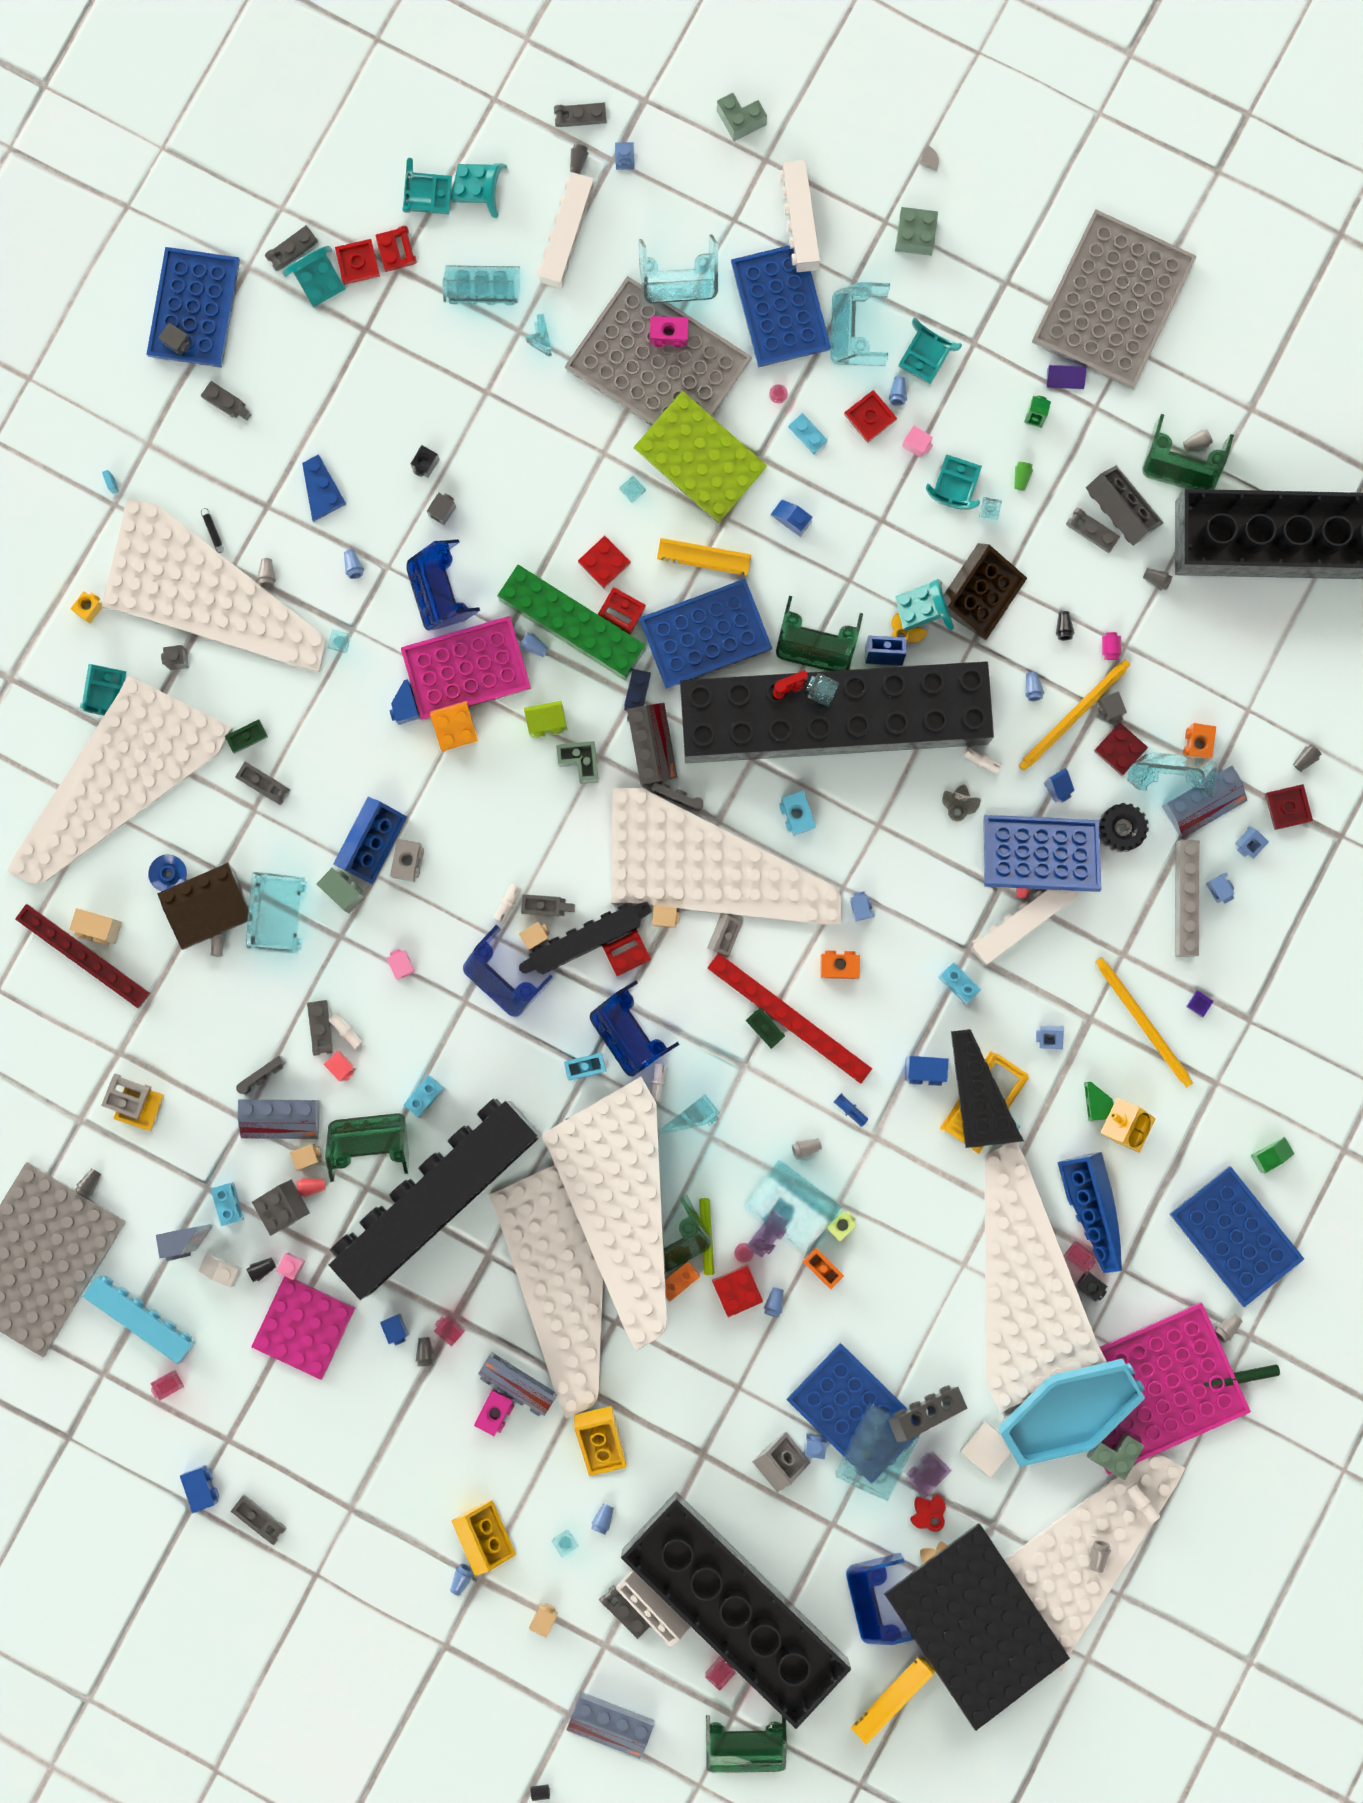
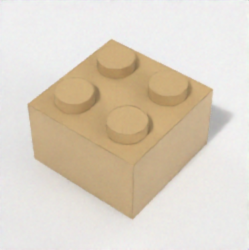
(101, 928)

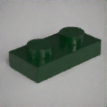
(246, 736)
(765, 1028)

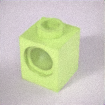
(841, 1234)

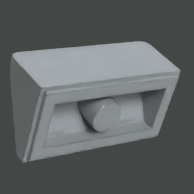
(724, 934)

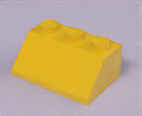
(483, 1538)

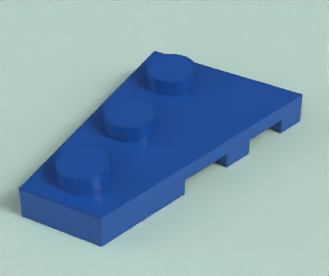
(321, 489)

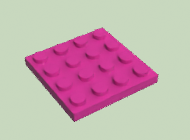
(303, 1327)

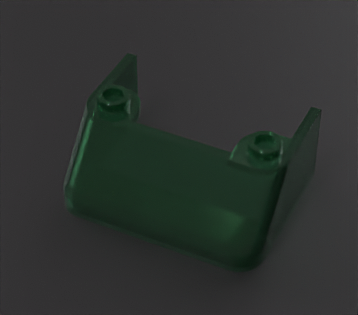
(1181, 469)
(816, 647)
(366, 1137)
(694, 1240)
(746, 1749)

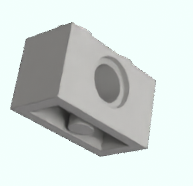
(403, 849)

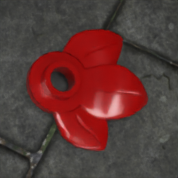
(928, 1510)

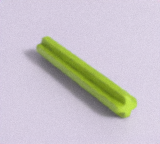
(705, 1216)

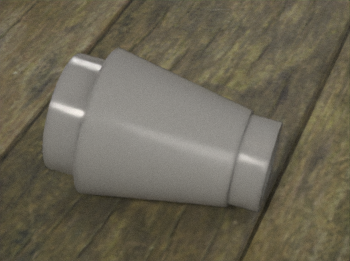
(1198, 441)
(266, 573)
(805, 1148)
(1227, 1329)
(1099, 1555)

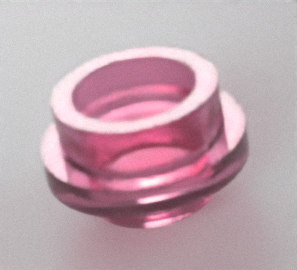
(778, 393)
(743, 1253)

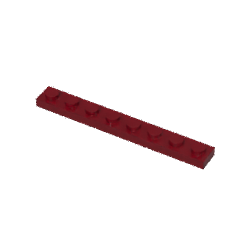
(82, 956)

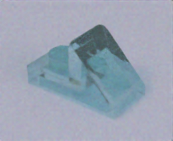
(540, 339)

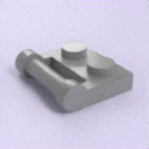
(124, 1102)

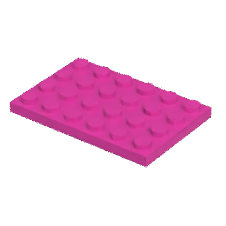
(466, 666)

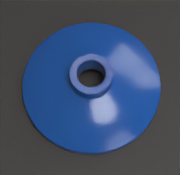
(161, 866)

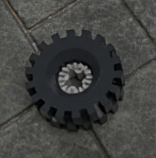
(1135, 825)

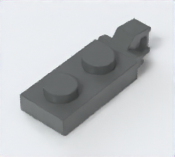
(225, 401)
(545, 905)

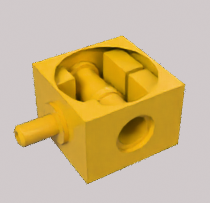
(1128, 1125)

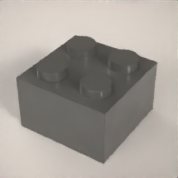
(280, 1207)

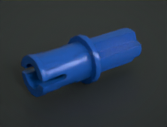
(850, 1110)

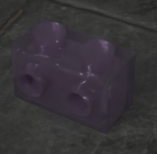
(767, 1233)
(927, 1474)

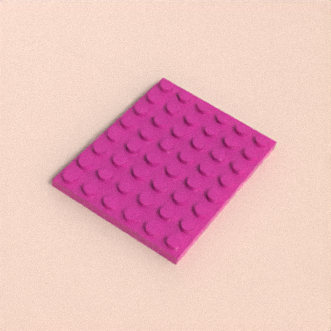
(1173, 1364)

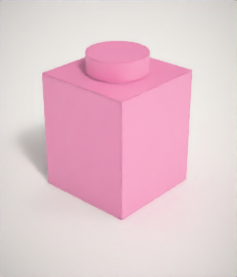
(918, 442)
(400, 964)
(290, 1266)

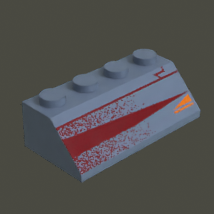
(1194, 811)
(278, 1119)
(181, 1242)
(518, 1384)
(610, 1725)

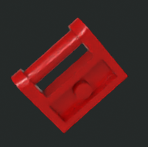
(390, 252)
(624, 605)
(794, 682)
(630, 958)

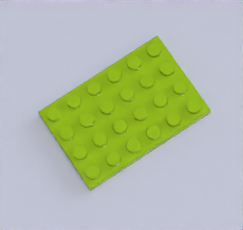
(700, 457)

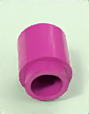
(1111, 646)

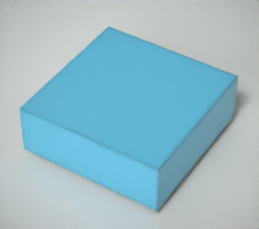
(110, 481)

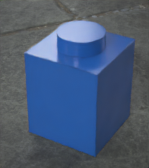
(394, 1329)

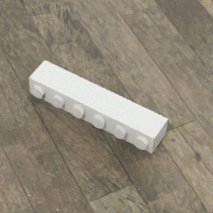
(800, 216)
(566, 230)
(1020, 924)

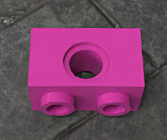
(660, 324)
(486, 1421)

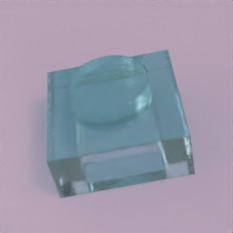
(632, 489)
(990, 508)
(339, 641)
(564, 1543)

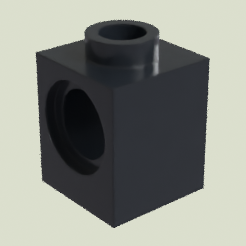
(424, 454)
(1085, 1280)

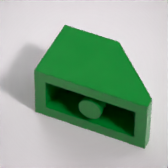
(1037, 411)
(1097, 1102)
(1272, 1155)

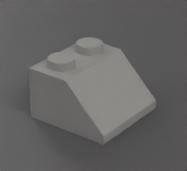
(781, 1462)

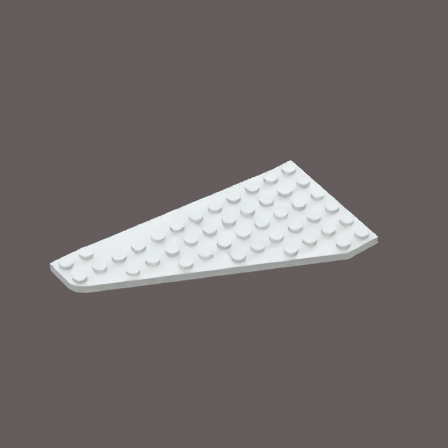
(184, 583)
(128, 763)
(694, 865)
(614, 1184)
(557, 1283)
(1031, 1299)
(1058, 1561)

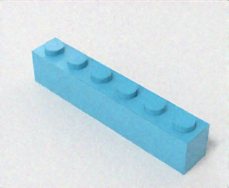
(139, 1319)

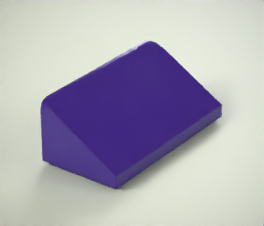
(1066, 377)

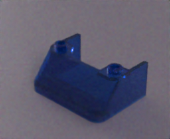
(432, 586)
(511, 1000)
(624, 1034)
(861, 1581)

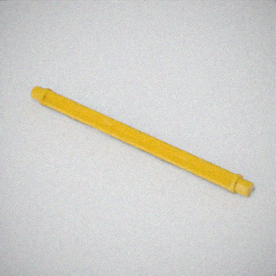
(1113, 676)
(1144, 1022)

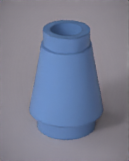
(898, 392)
(353, 567)
(534, 645)
(1033, 687)
(774, 1303)
(602, 1520)
(461, 1579)

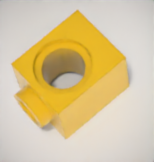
(90, 614)

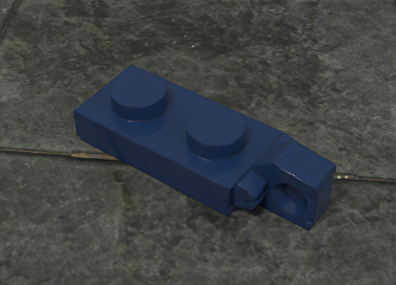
(637, 689)

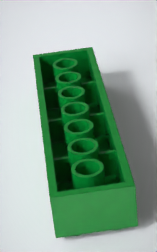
(571, 622)

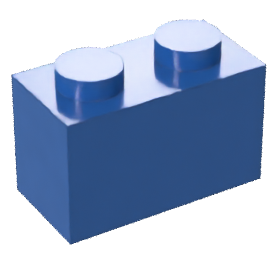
(885, 650)
(199, 1488)

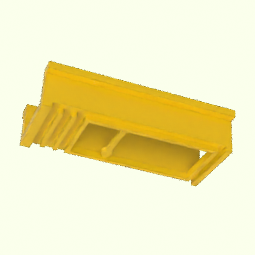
(704, 556)
(953, 1122)
(893, 1700)

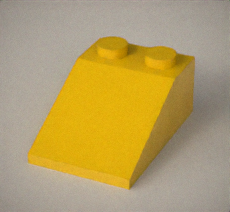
(599, 1440)

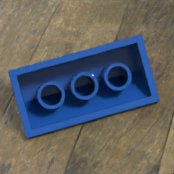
(370, 840)

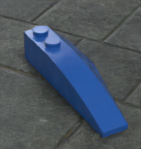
(1092, 1198)

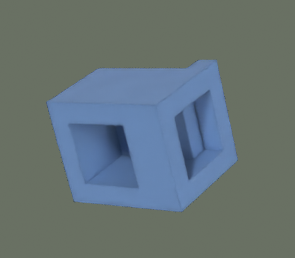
(624, 155)
(1256, 840)
(1221, 888)
(861, 906)
(1055, 1042)
(815, 1446)

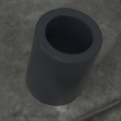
(540, 1792)

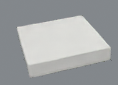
(986, 1449)

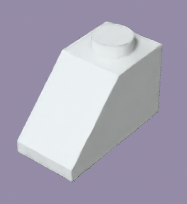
(220, 1270)

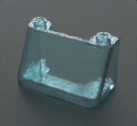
(1199, 771)
(274, 913)

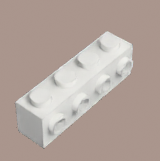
(652, 1608)

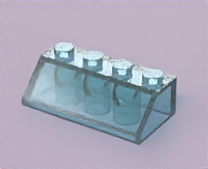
(481, 284)

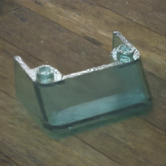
(680, 285)
(845, 347)

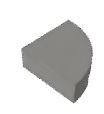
(930, 158)

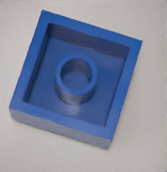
(926, 1069)

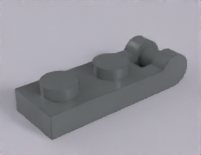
(580, 114)
(291, 248)
(1093, 530)
(262, 782)
(677, 796)
(320, 1027)
(259, 1076)
(258, 1519)
(624, 1612)

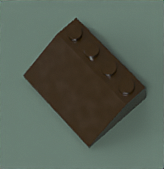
(983, 590)
(205, 906)

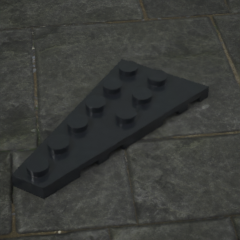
(982, 1106)

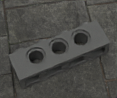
(952, 1405)

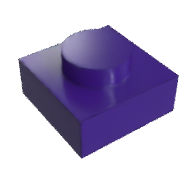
(1199, 1004)

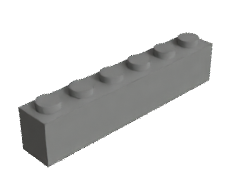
(1187, 898)

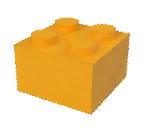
(454, 726)

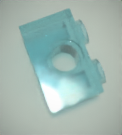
(822, 689)

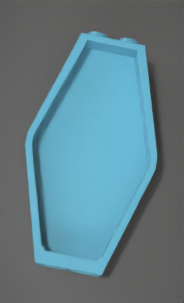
(1072, 1412)

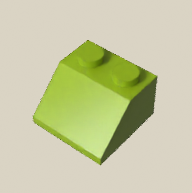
(545, 719)

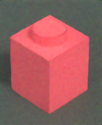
(340, 1067)

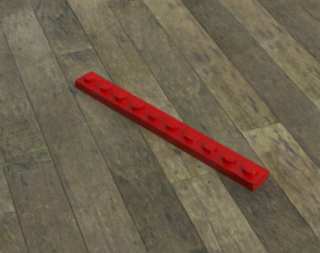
(789, 1018)

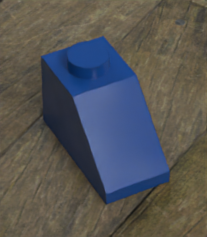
(792, 517)
(404, 705)
(1060, 786)

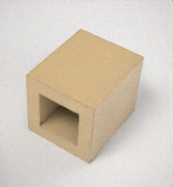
(665, 916)
(534, 935)
(306, 1156)
(543, 1619)

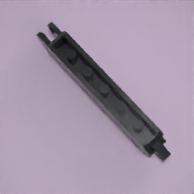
(585, 939)

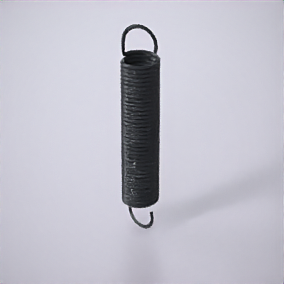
(212, 530)

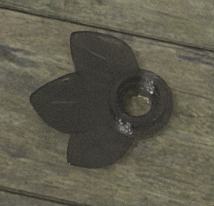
(960, 800)

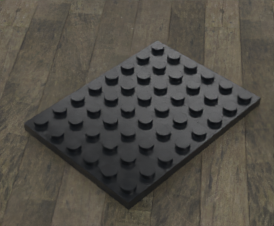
(976, 1626)

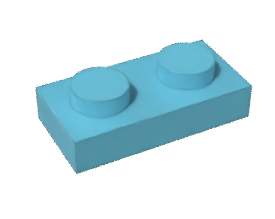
(808, 433)

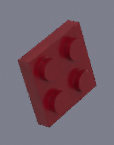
(1120, 749)
(1289, 807)

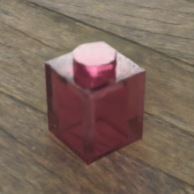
(1080, 1256)
(449, 1330)
(166, 1385)
(720, 1673)

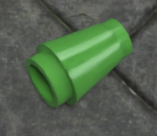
(1022, 475)

